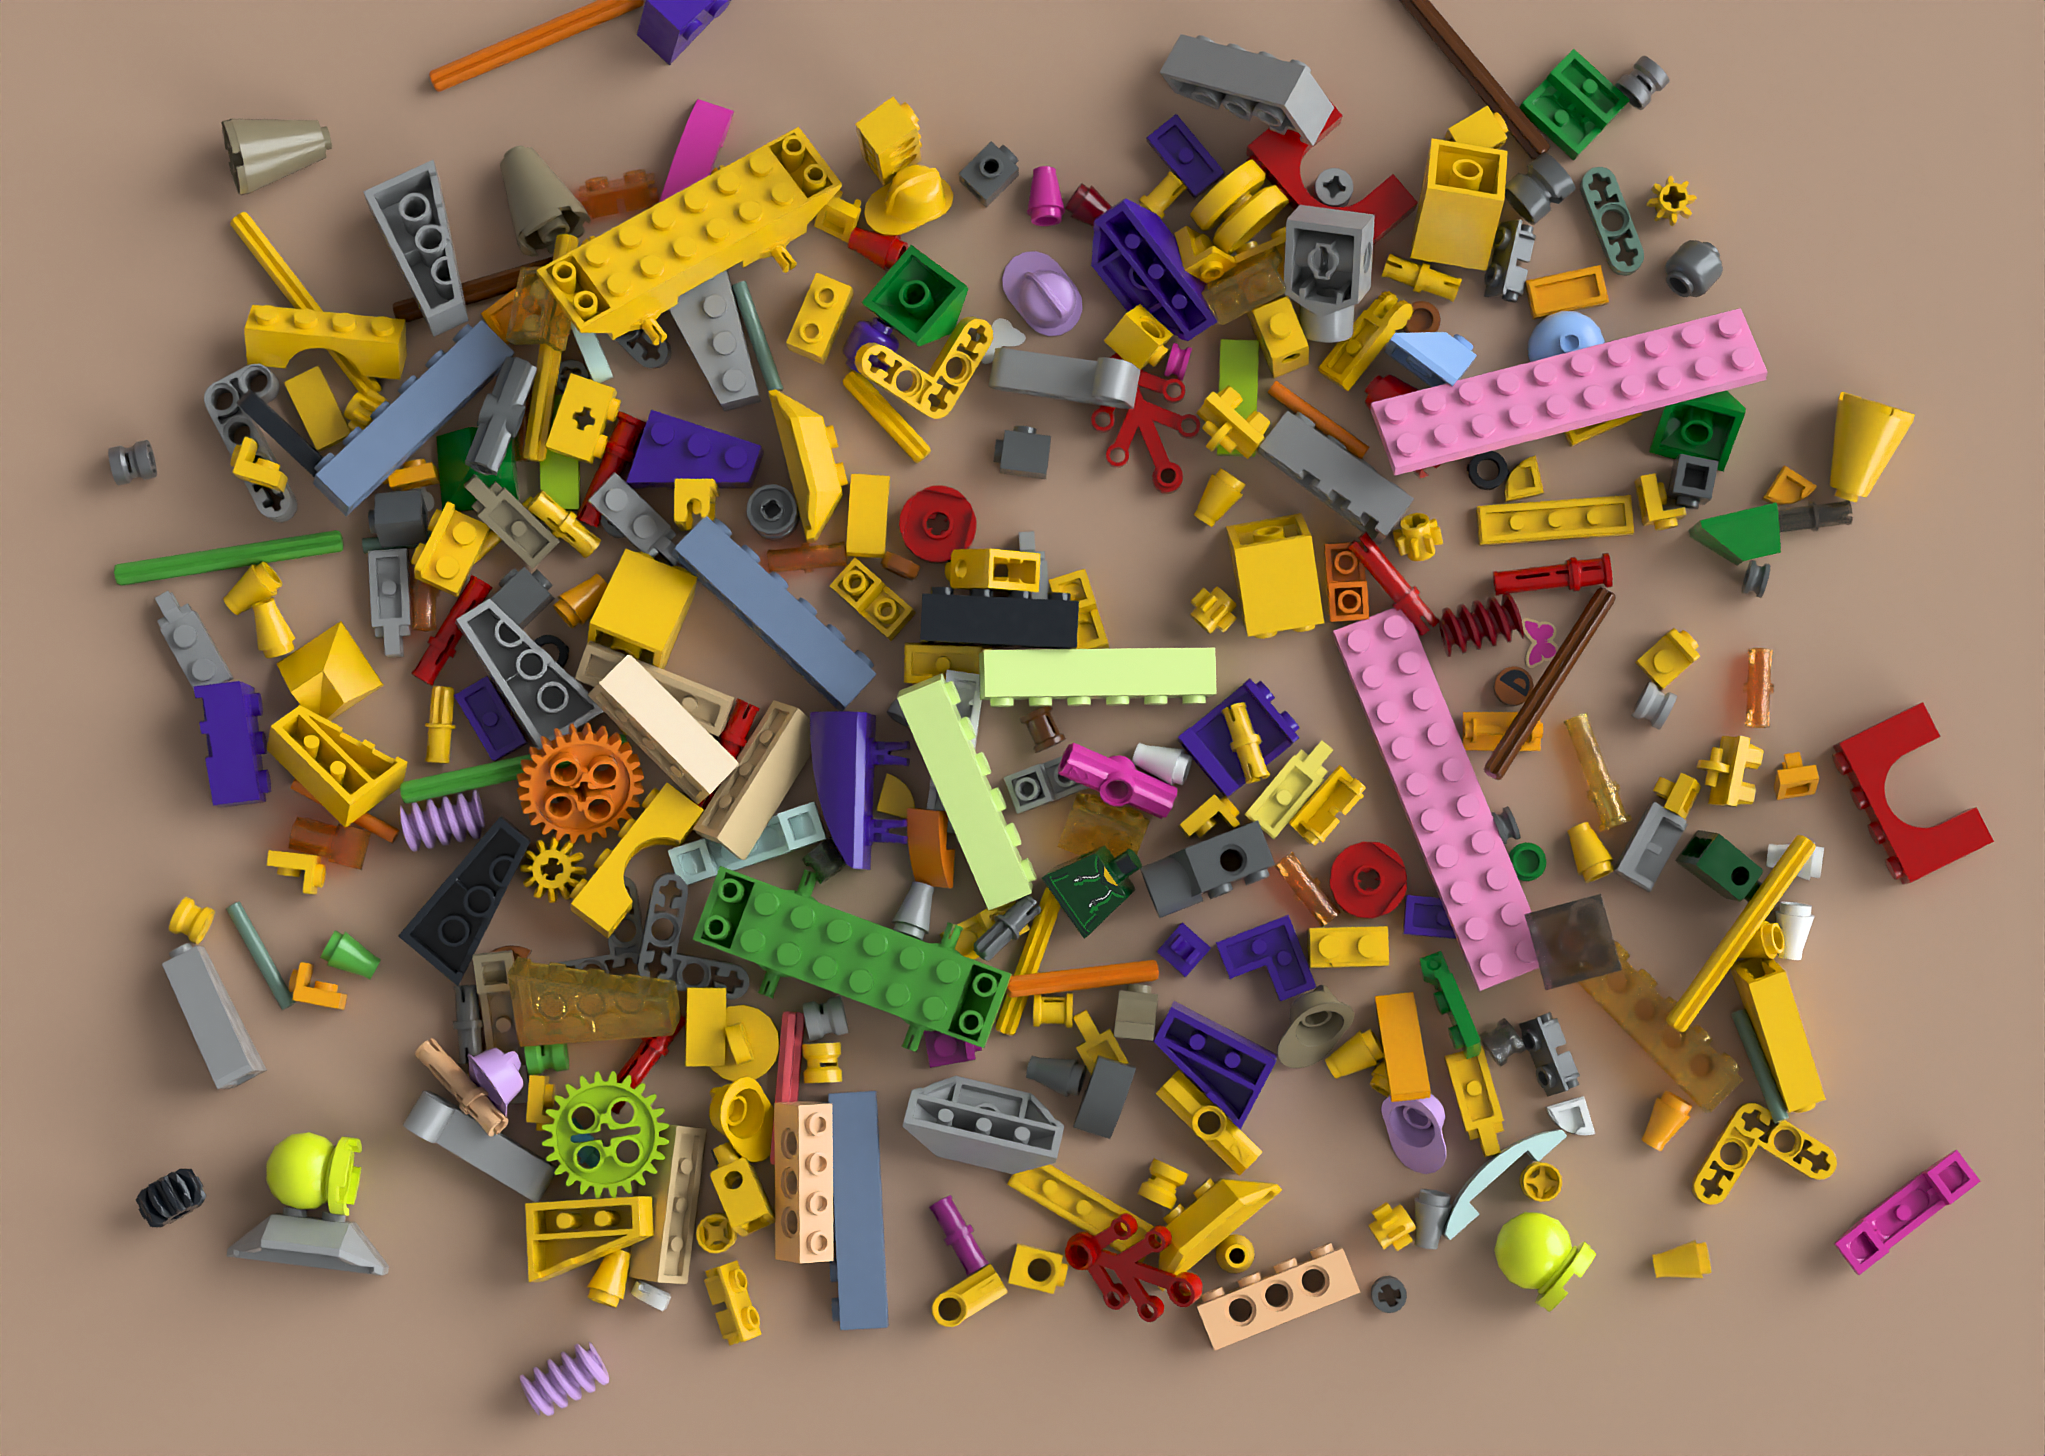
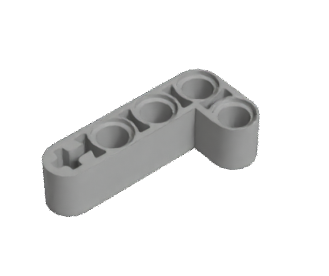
(1065, 378)
(234, 417)
(498, 1156)

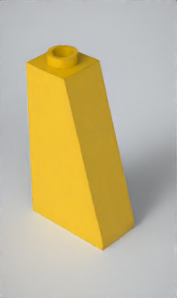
(1779, 1030)

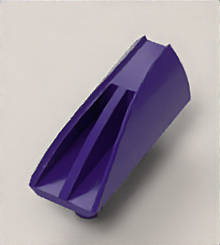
(843, 771)

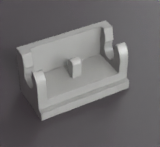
(1650, 846)

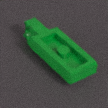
(1450, 1001)

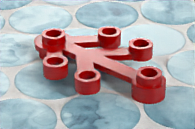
(1142, 418)
(1129, 1269)

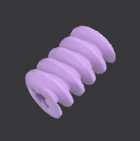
(443, 821)
(564, 1380)

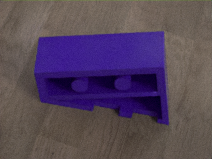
(673, 24)
(685, 450)
(234, 743)
(1216, 1059)

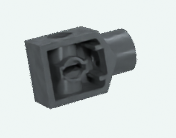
(1196, 870)

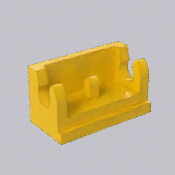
(694, 497)

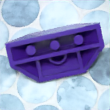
(1144, 267)

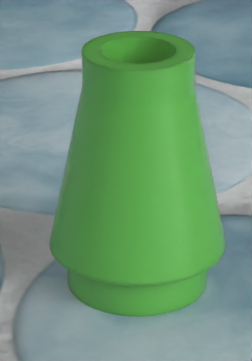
(349, 955)

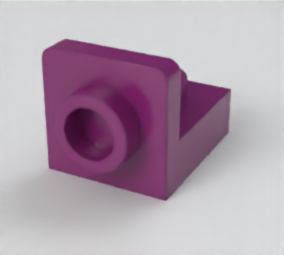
(947, 1050)

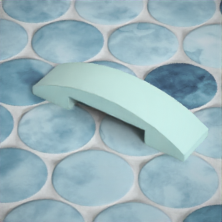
(782, 835)
(1535, 1146)

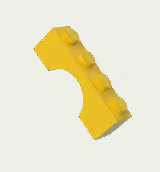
(370, 342)
(666, 821)

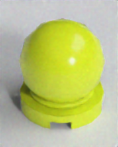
(312, 1171)
(1539, 1255)

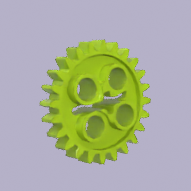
(610, 1170)

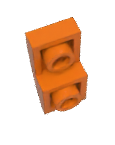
(1345, 583)
(927, 844)

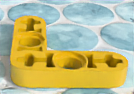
(925, 383)
(1748, 1142)

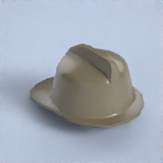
(1314, 1028)

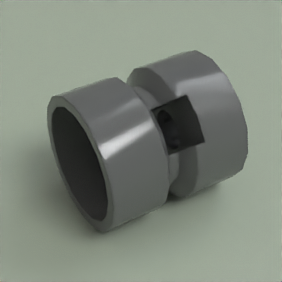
(1535, 191)
(773, 512)

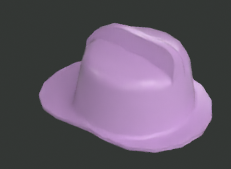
(1042, 293)
(497, 1075)
(1416, 1132)

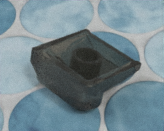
(1573, 942)

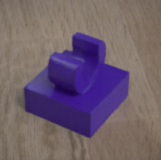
(1183, 949)

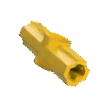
(1228, 1140)

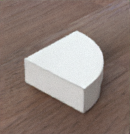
(1572, 1116)
(651, 1295)

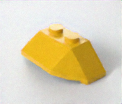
(810, 462)
(1210, 1219)

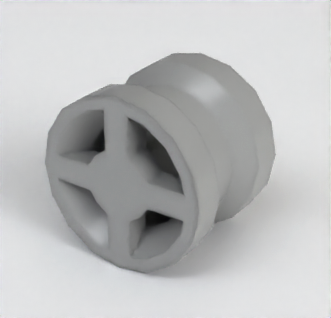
(1332, 194)
(1654, 705)

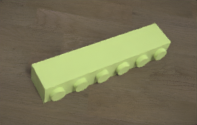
(1097, 674)
(966, 792)

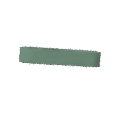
(1593, 198)

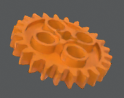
(585, 752)

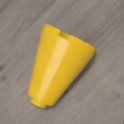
(1864, 443)

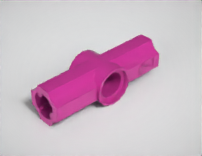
(1117, 780)

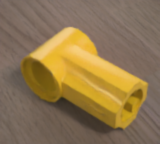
(972, 1294)

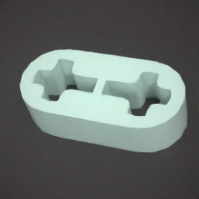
(593, 355)

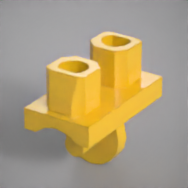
(1228, 426)
(1727, 769)

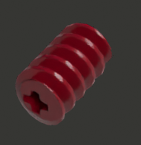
(1480, 623)

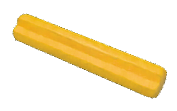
(886, 416)

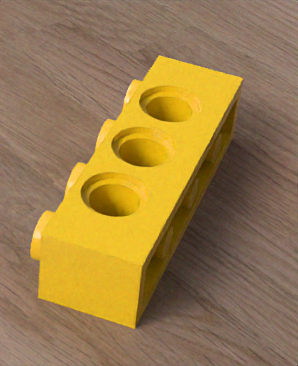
(889, 139)

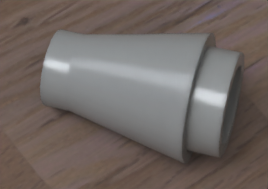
(915, 911)
(1431, 1215)

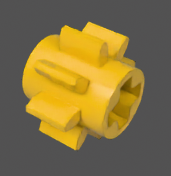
(1664, 208)
(361, 408)
(1417, 537)
(1213, 610)
(1392, 1226)

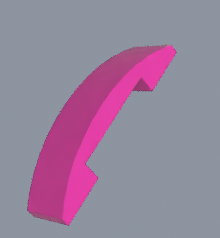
(697, 147)
(1905, 1211)

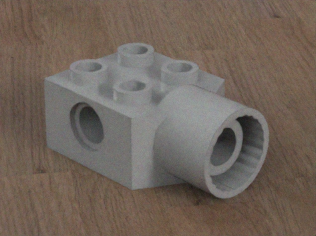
(1328, 268)

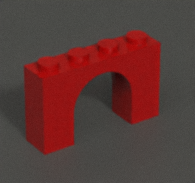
(1281, 160)
(1910, 849)

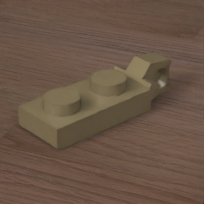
(511, 521)

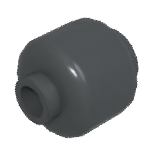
(1693, 268)

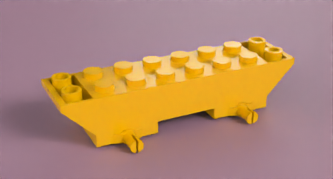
(723, 220)

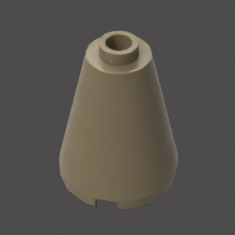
(271, 149)
(539, 202)

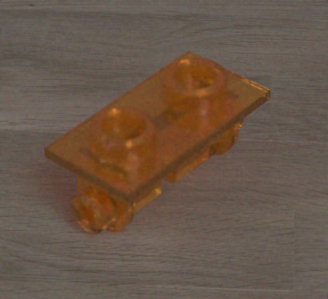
(632, 188)

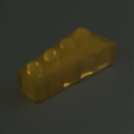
(587, 1006)

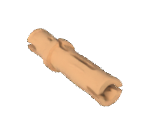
(472, 1098)

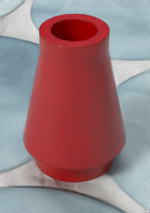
(876, 247)

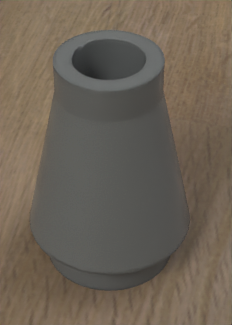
(1057, 1074)

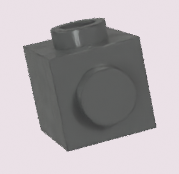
(990, 173)
(1023, 452)
(1692, 481)
(399, 518)
(523, 595)

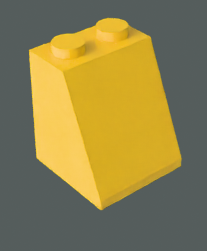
(1459, 204)
(1275, 575)
(643, 608)

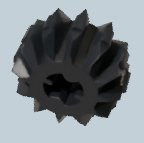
(171, 1197)

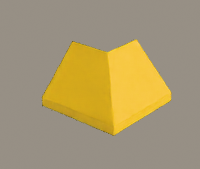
(329, 673)

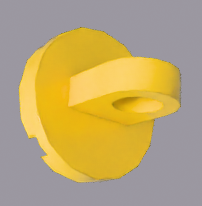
(750, 1043)

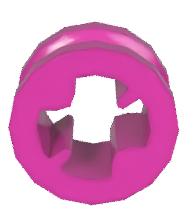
(1178, 361)

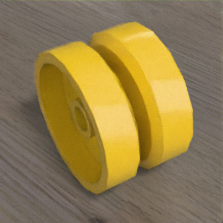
(1238, 208)

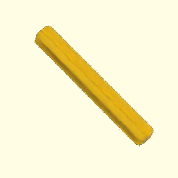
(1029, 960)

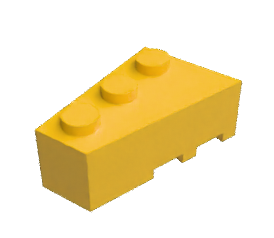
(333, 766)
(581, 1231)

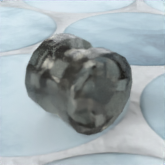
(825, 860)
(1502, 1042)

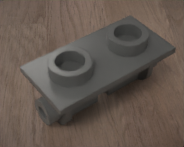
(1511, 243)
(1553, 1071)

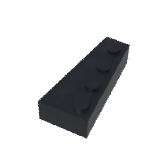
(999, 620)
(461, 909)

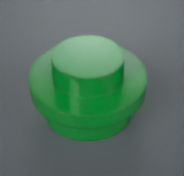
(1528, 861)

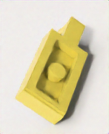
(1289, 790)

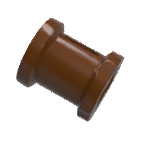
(1042, 728)

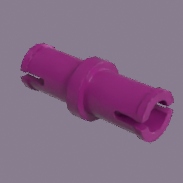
(958, 1235)

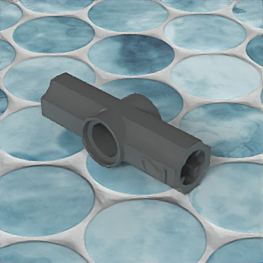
(501, 416)

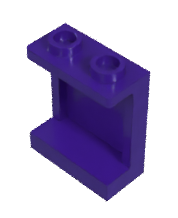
(1210, 737)

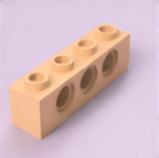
(803, 1181)
(1336, 1286)

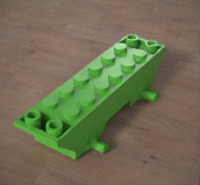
(853, 957)

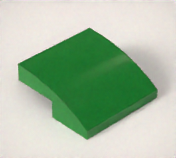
(1573, 104)

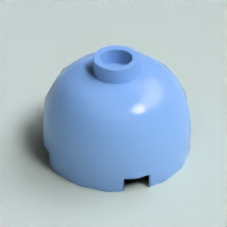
(1562, 334)

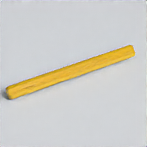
(293, 290)
(545, 380)
(1740, 933)

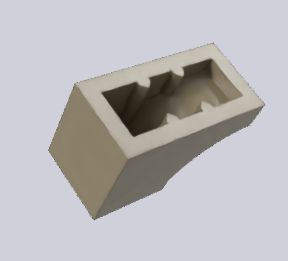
(1136, 1013)

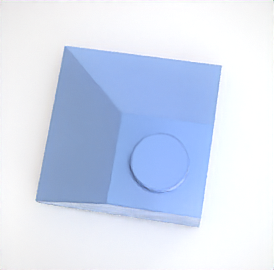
(1432, 355)

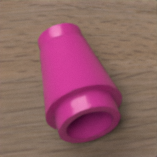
(1045, 198)

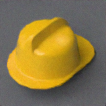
(908, 201)
(744, 1117)

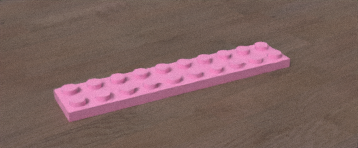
(1568, 391)
(1440, 795)

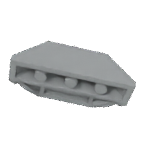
(984, 1125)
(311, 1242)

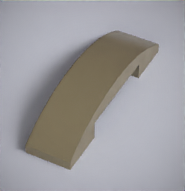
(498, 1011)

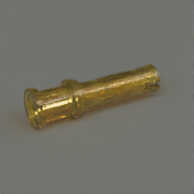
(1602, 790)

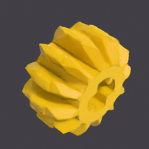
(546, 859)

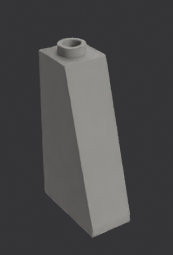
(212, 1017)

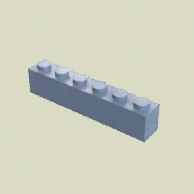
(412, 418)
(774, 613)
(858, 1213)

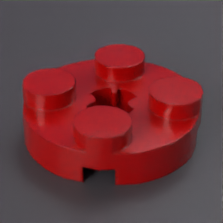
(926, 506)
(1368, 902)

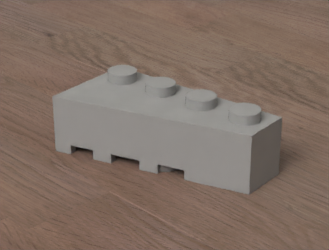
(1249, 85)
(418, 233)
(716, 338)

